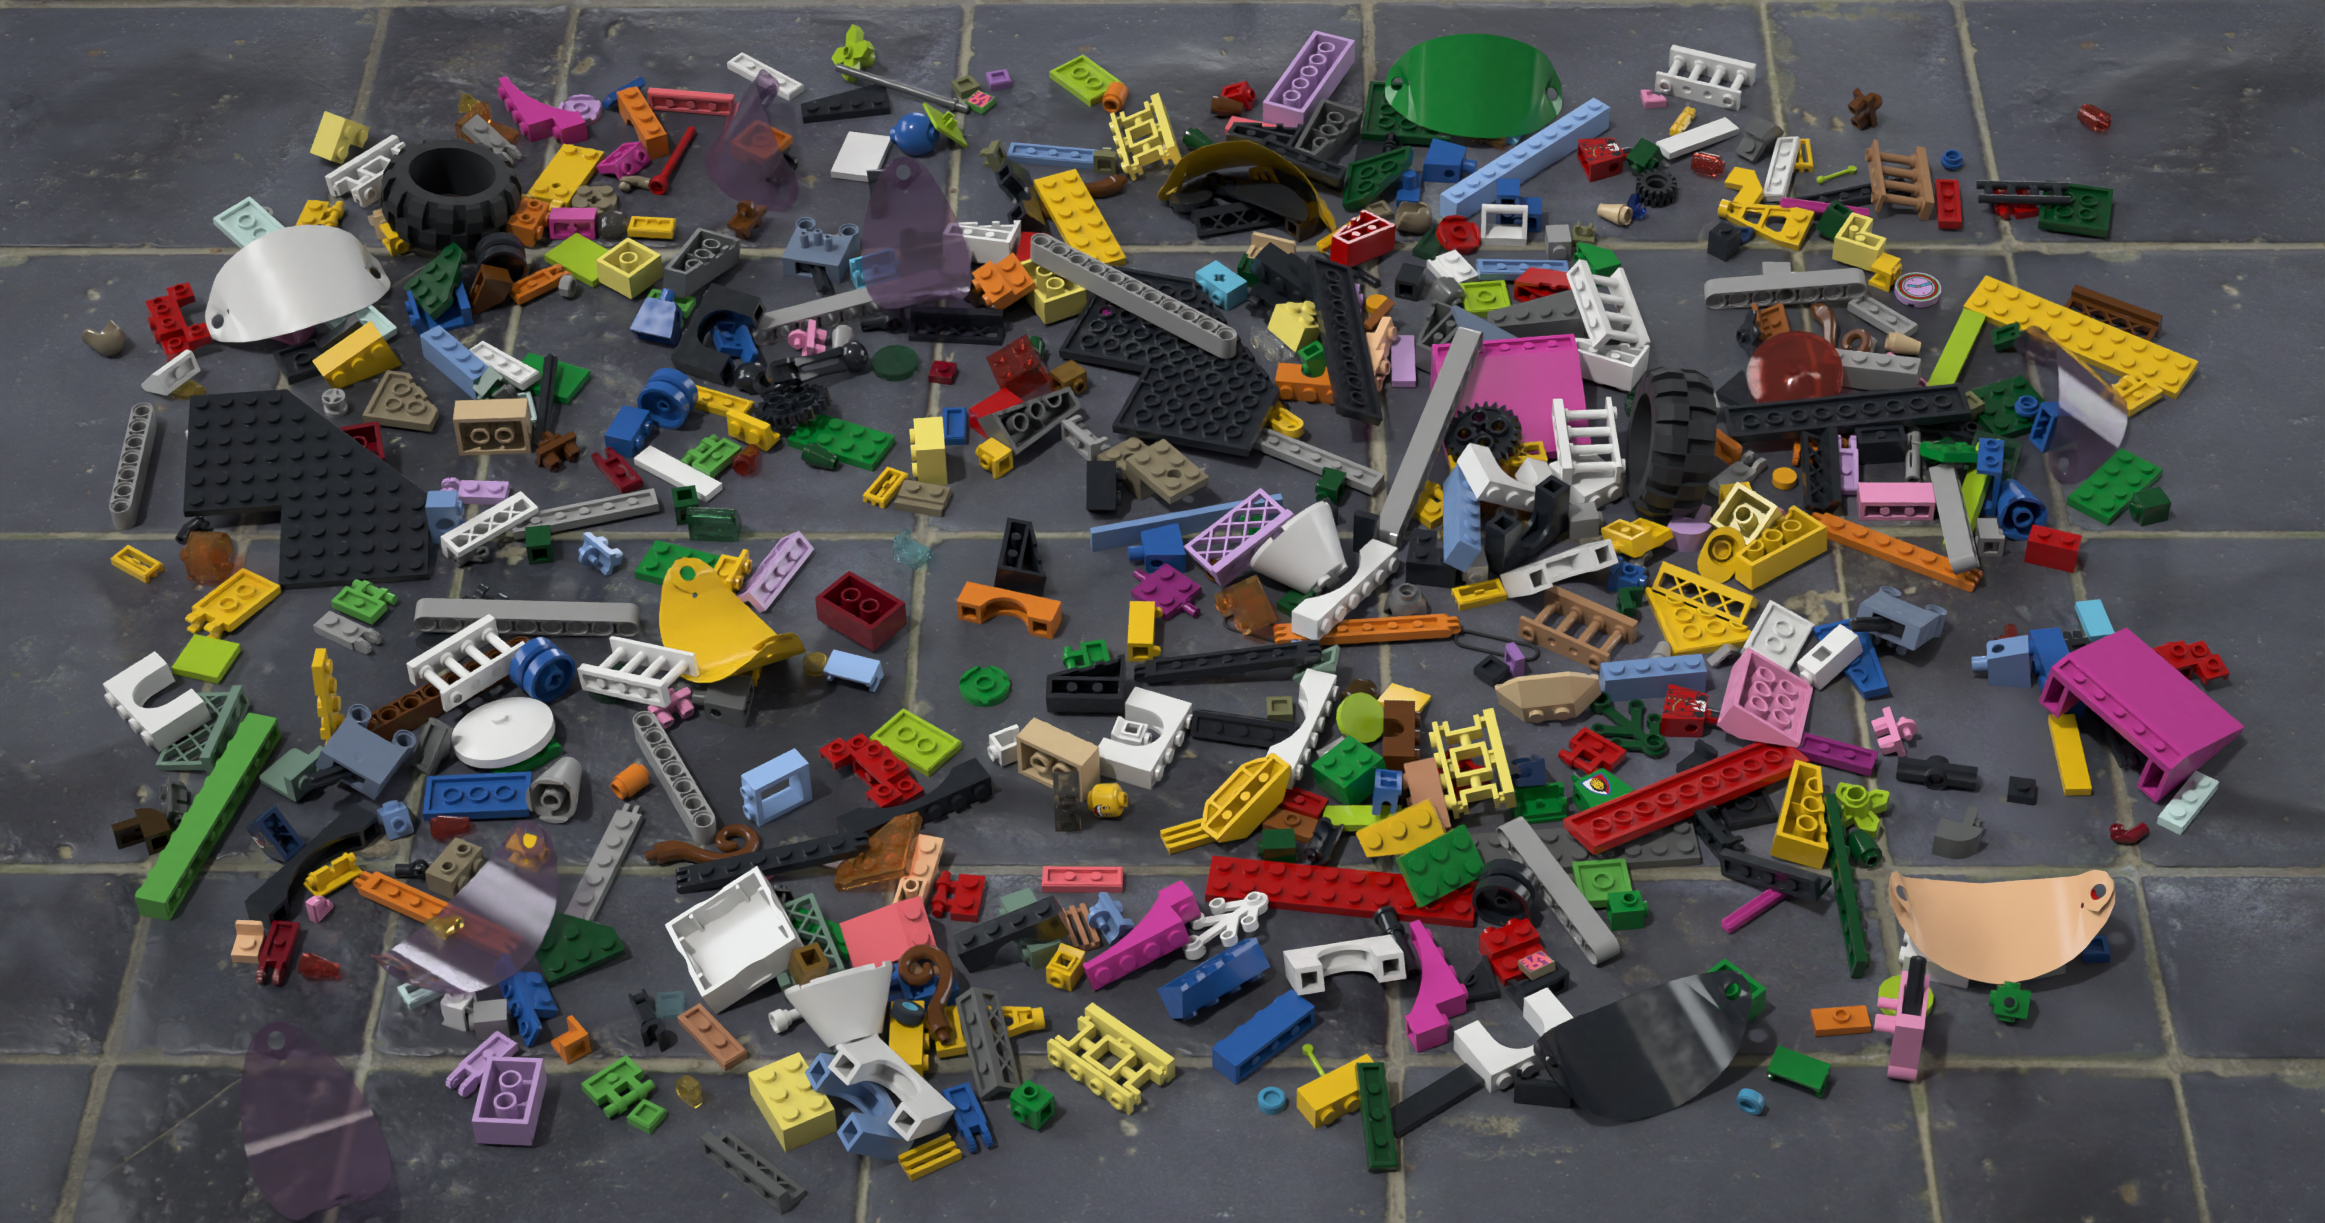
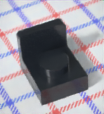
(1702, 753)

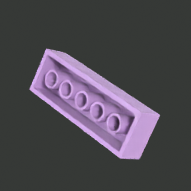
(1309, 79)

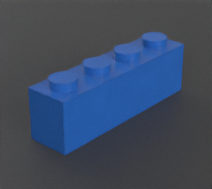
(2045, 650)
(1263, 1036)

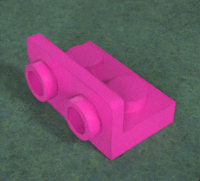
(625, 160)

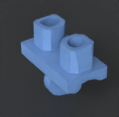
(597, 553)
(1108, 917)

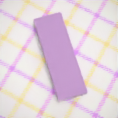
(1403, 361)

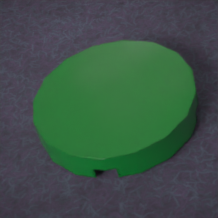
(984, 686)

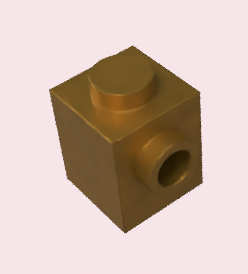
(1069, 375)
(807, 963)

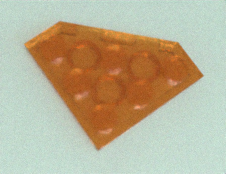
(888, 856)

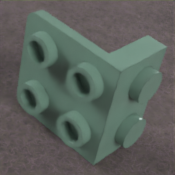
(290, 773)

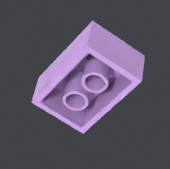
(509, 1100)

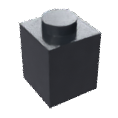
(1724, 241)
(1410, 282)

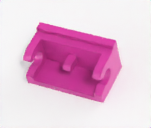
(568, 221)

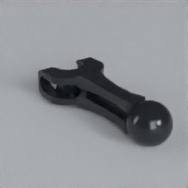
(789, 370)

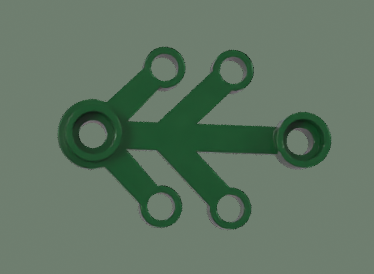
(1651, 744)

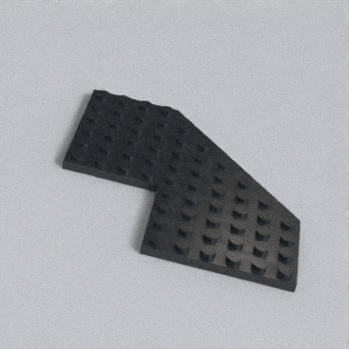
(1182, 388)
(338, 501)

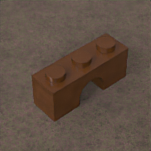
(1400, 734)

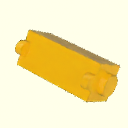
(1142, 631)

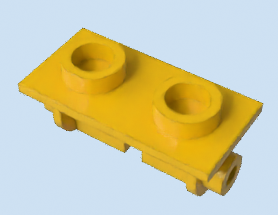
(328, 879)

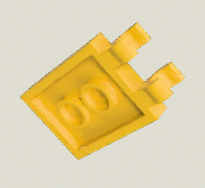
(232, 603)

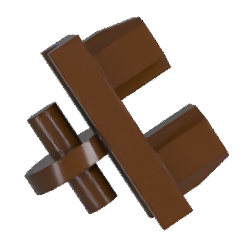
(1864, 109)
(746, 218)
(555, 446)

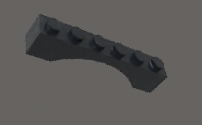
(962, 787)
(346, 834)

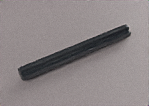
(546, 397)

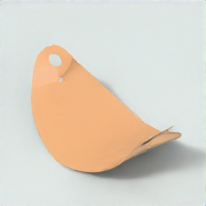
(2002, 927)

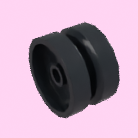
(503, 251)
(1504, 891)

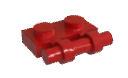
(2019, 211)
(1595, 748)
(967, 896)

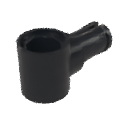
(890, 319)

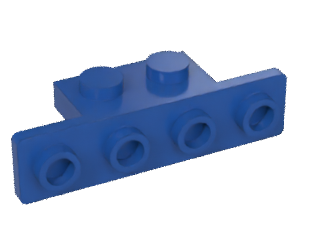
(734, 340)
(528, 1000)

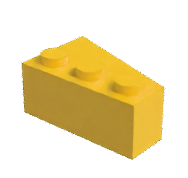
(356, 358)
(1402, 830)

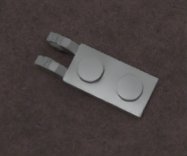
(480, 131)
(1738, 472)
(347, 632)

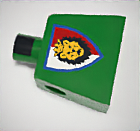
(1596, 788)

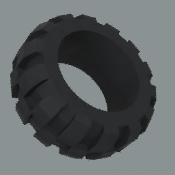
(449, 167)
(1670, 442)

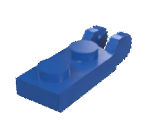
(968, 1115)

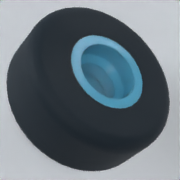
(907, 1012)

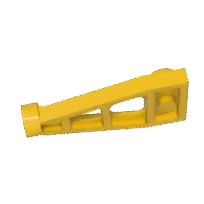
(1790, 236)
(1020, 1025)

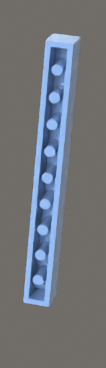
(1526, 158)

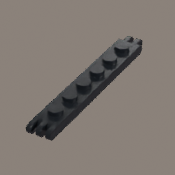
(1229, 662)
(2120, 746)
(772, 861)

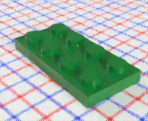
(846, 440)
(2112, 486)

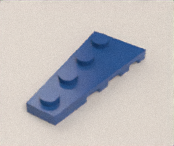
(1865, 670)

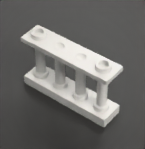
(1708, 65)
(1593, 312)
(1567, 450)
(456, 648)
(638, 687)

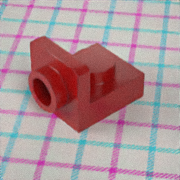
(1240, 92)

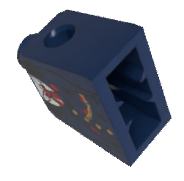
(273, 832)

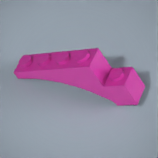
(541, 120)
(1152, 938)
(1438, 996)

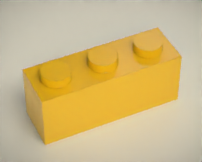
(911, 1042)
(1330, 1094)

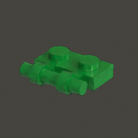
(1088, 654)

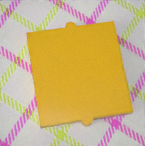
(1399, 692)

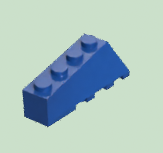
(1214, 978)

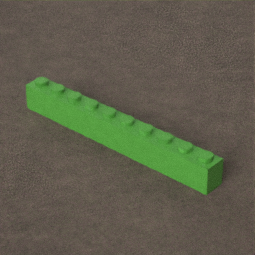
(207, 817)

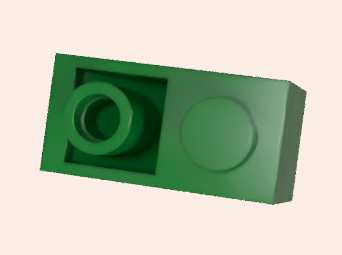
(1599, 259)

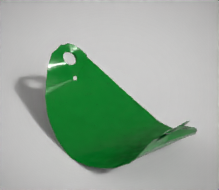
(1475, 86)

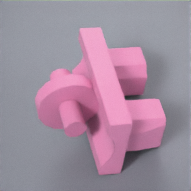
(810, 341)
(679, 702)
(1903, 728)

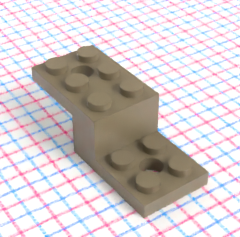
(1155, 469)

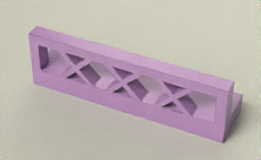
(775, 571)

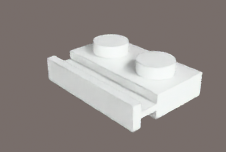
(1453, 265)

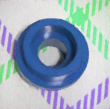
(1952, 159)
(2027, 406)

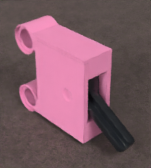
(1908, 1022)

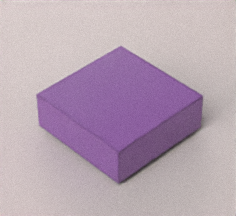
(998, 80)
(1514, 659)

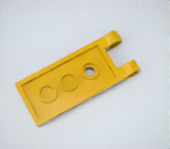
(564, 175)

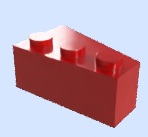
(1362, 239)
(1539, 283)

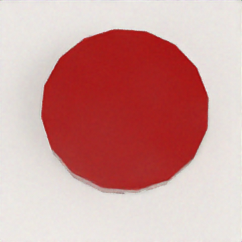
(1458, 234)

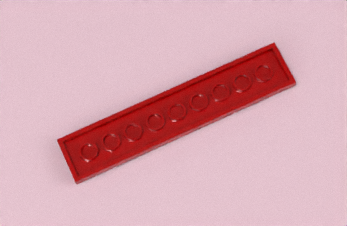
(1681, 795)
(1334, 891)

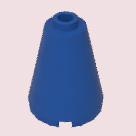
(2019, 510)

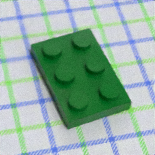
(662, 557)
(1440, 865)

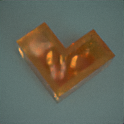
(1247, 604)

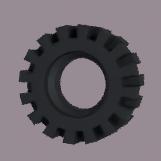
(1656, 188)

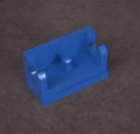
(1386, 788)

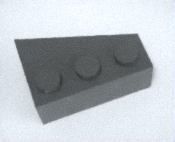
(1438, 329)

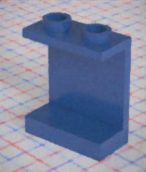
(455, 317)
(1990, 463)

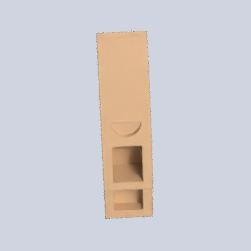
(1378, 347)
(923, 870)

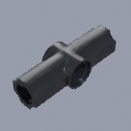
(1936, 772)

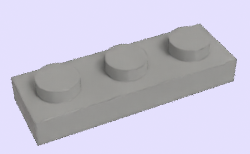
(1881, 316)

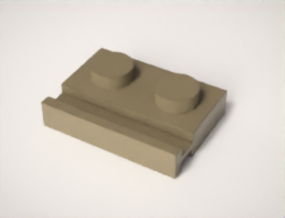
(922, 498)

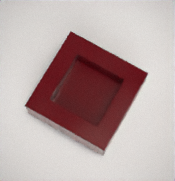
(942, 372)

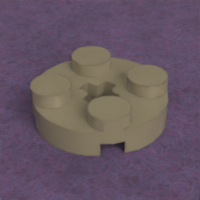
(602, 196)

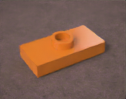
(1840, 1020)

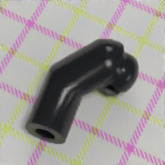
(197, 522)
(414, 869)

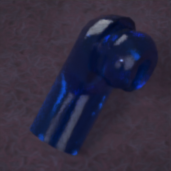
(1633, 203)

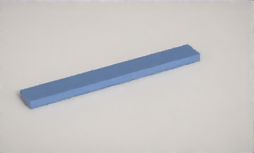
(1189, 522)

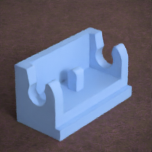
(854, 669)

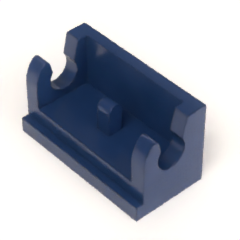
(1531, 770)

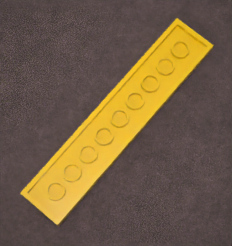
(2084, 336)

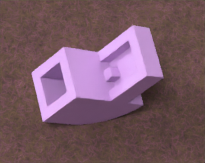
(1689, 533)

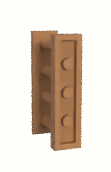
(1918, 175)
(1583, 611)

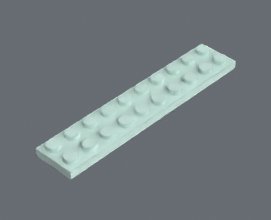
(250, 221)

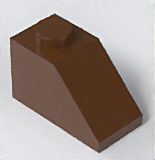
(489, 288)

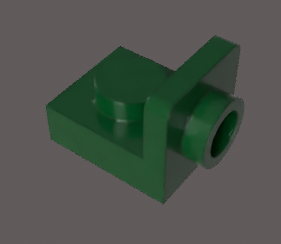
(2005, 336)
(1292, 600)
(1629, 600)

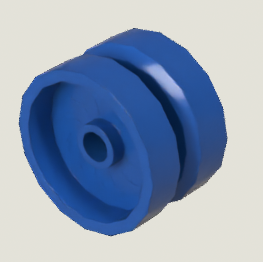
(668, 398)
(542, 670)

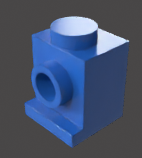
(1626, 575)

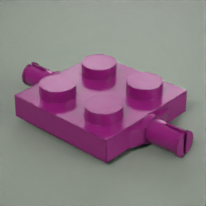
(1169, 590)

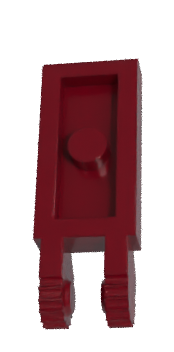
(617, 471)
(277, 950)

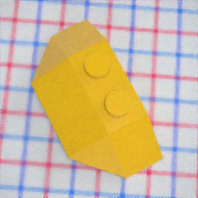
(1246, 798)

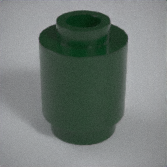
(1864, 848)

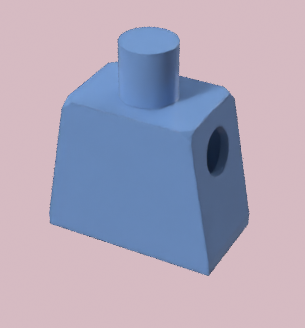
(2006, 662)

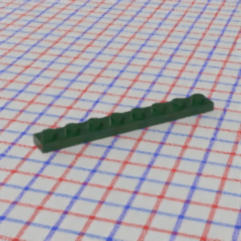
(1845, 893)

